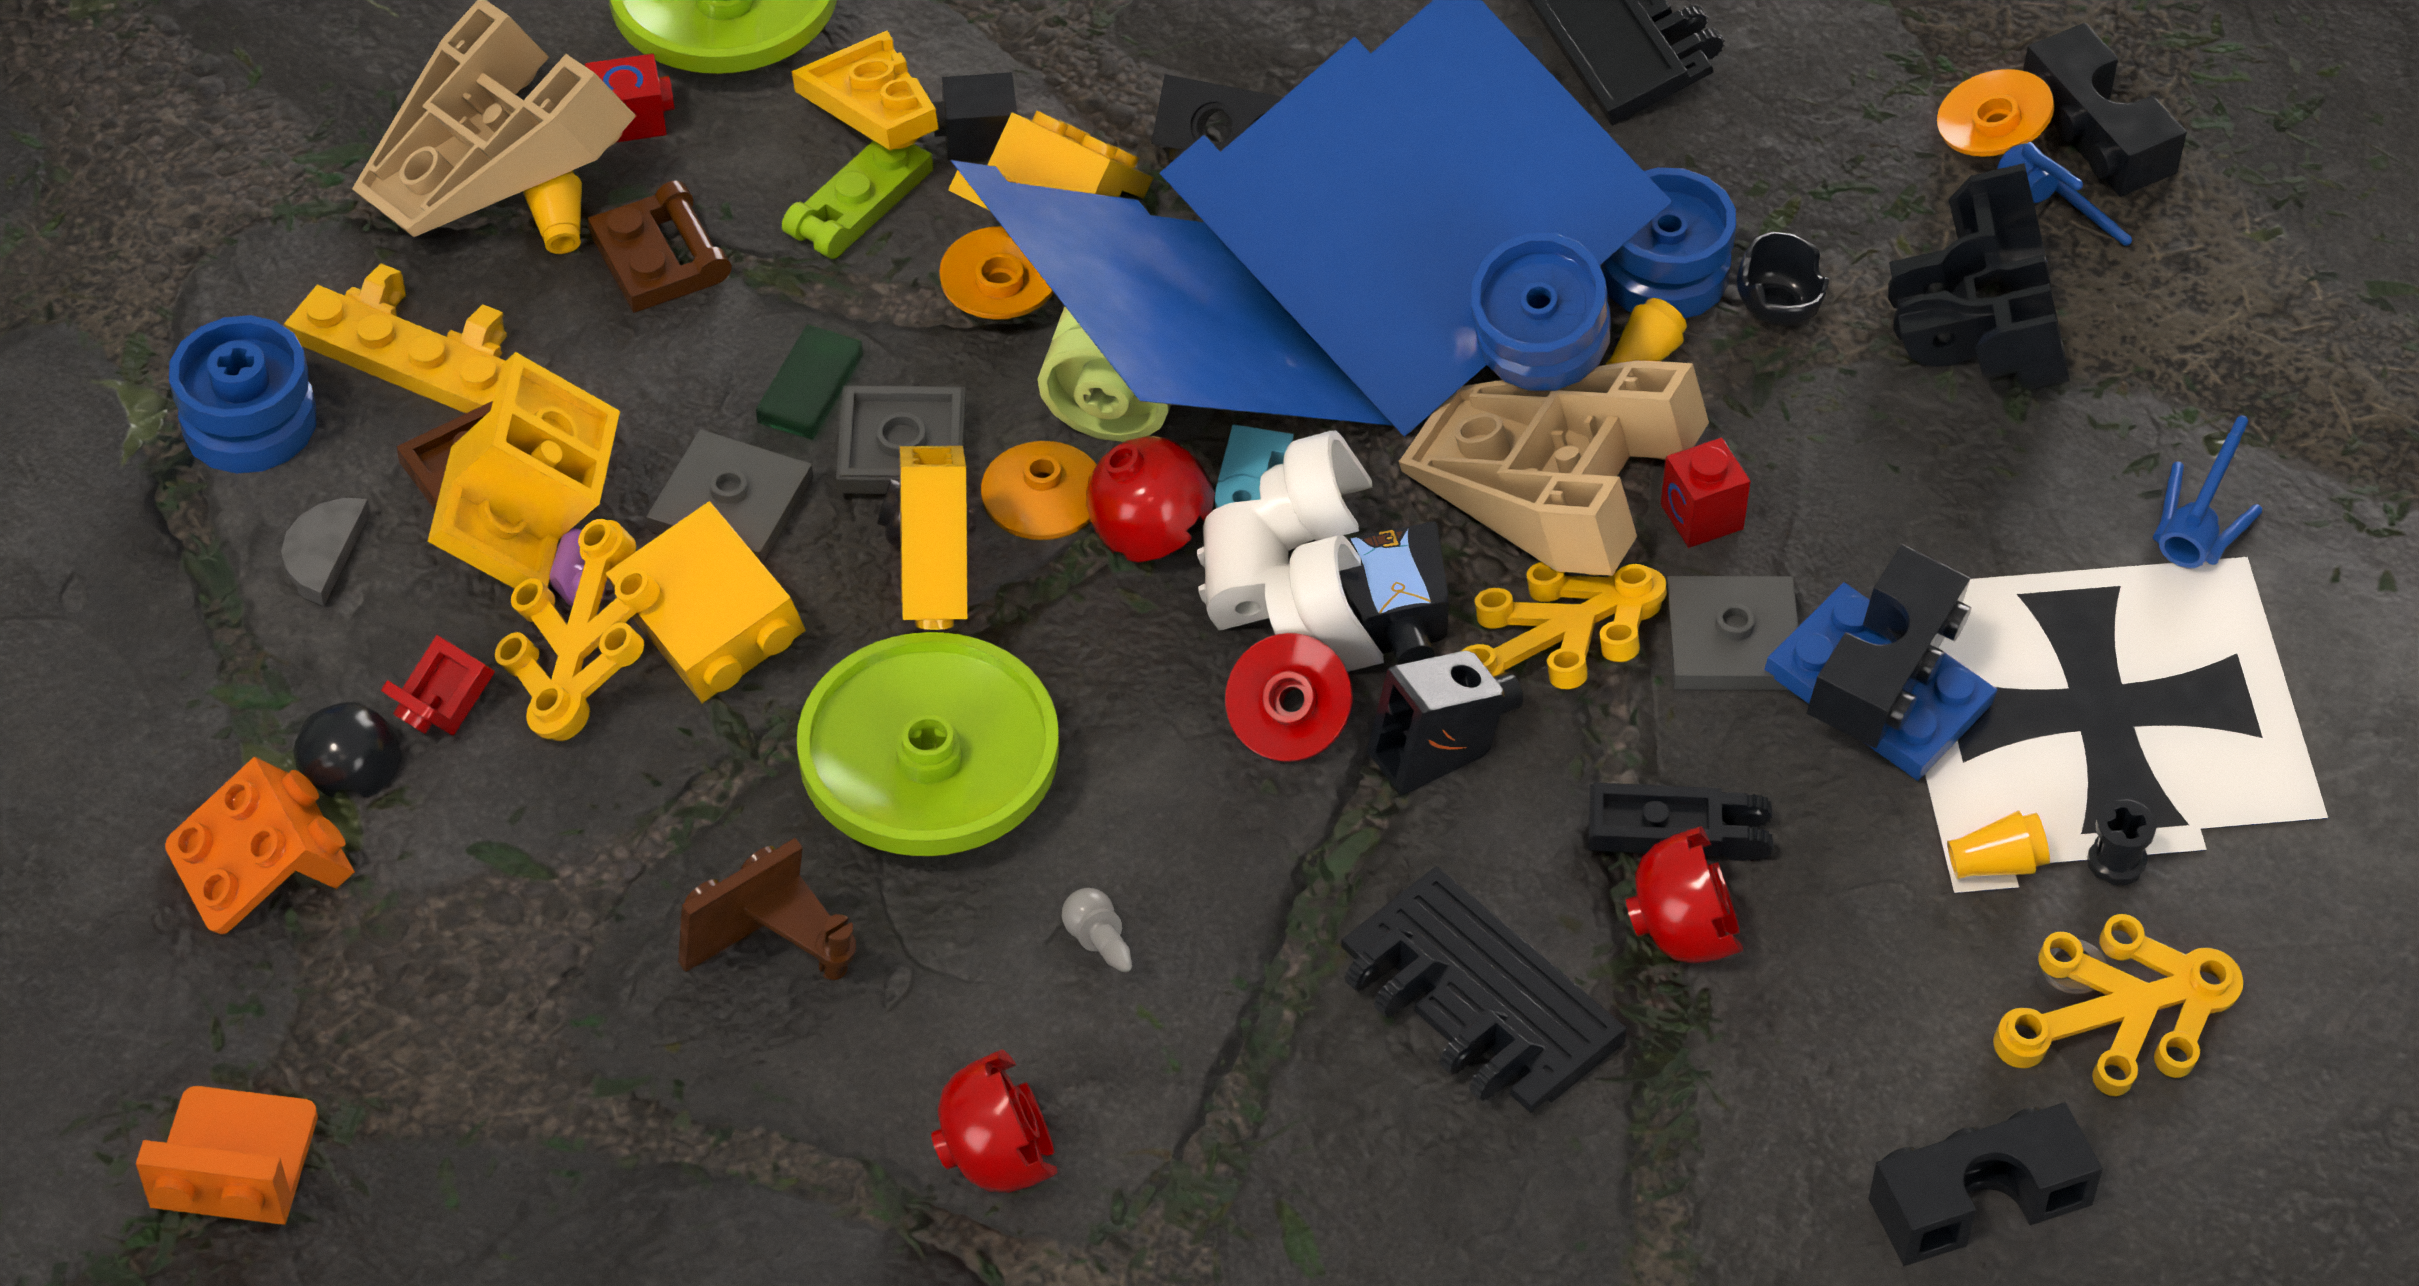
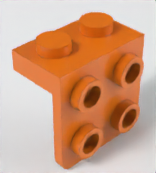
(252, 840)
(230, 1155)

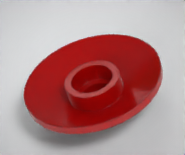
(1264, 679)

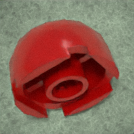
(1147, 497)
(1684, 901)
(992, 1128)

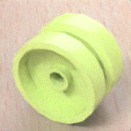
(1089, 392)

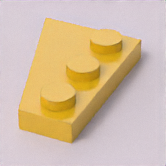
(870, 92)

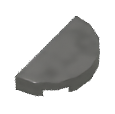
(320, 545)

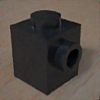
(974, 113)

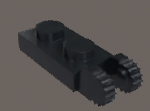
(1643, 815)

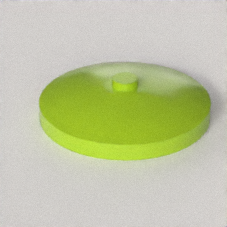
(720, 33)
(928, 744)

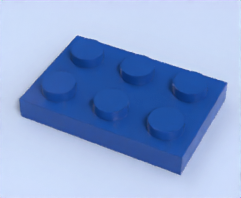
(1941, 710)

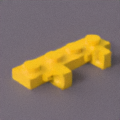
(369, 336)

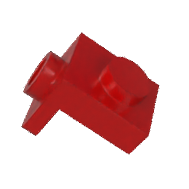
(440, 688)

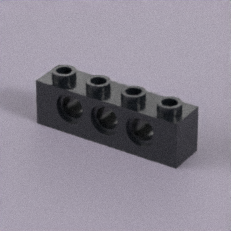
(1188, 105)

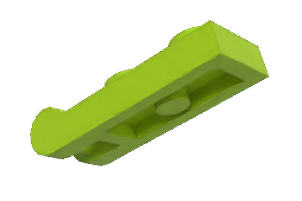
(857, 197)

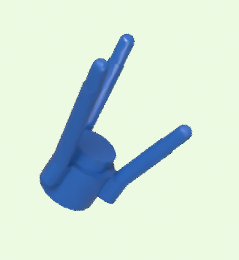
(2048, 176)
(2192, 532)

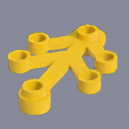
(1630, 594)
(559, 702)
(2126, 1001)

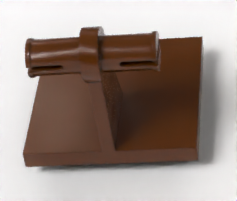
(769, 895)

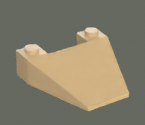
(470, 137)
(1550, 460)

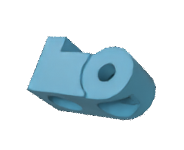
(1246, 458)

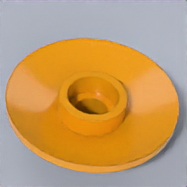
(1995, 112)
(991, 276)
(1038, 490)

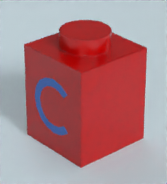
(641, 90)
(1705, 492)

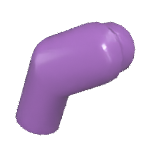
(568, 567)

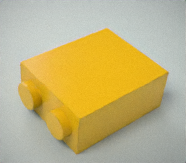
(933, 535)
(714, 603)

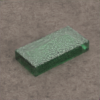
(809, 382)

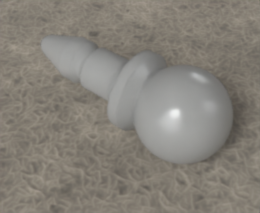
(1092, 920)

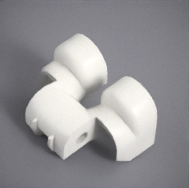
(1250, 543)

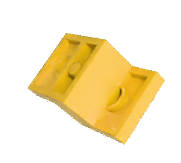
(1059, 157)
(524, 474)

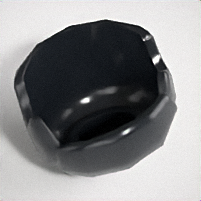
(1781, 279)
(347, 749)

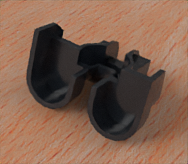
(1995, 243)

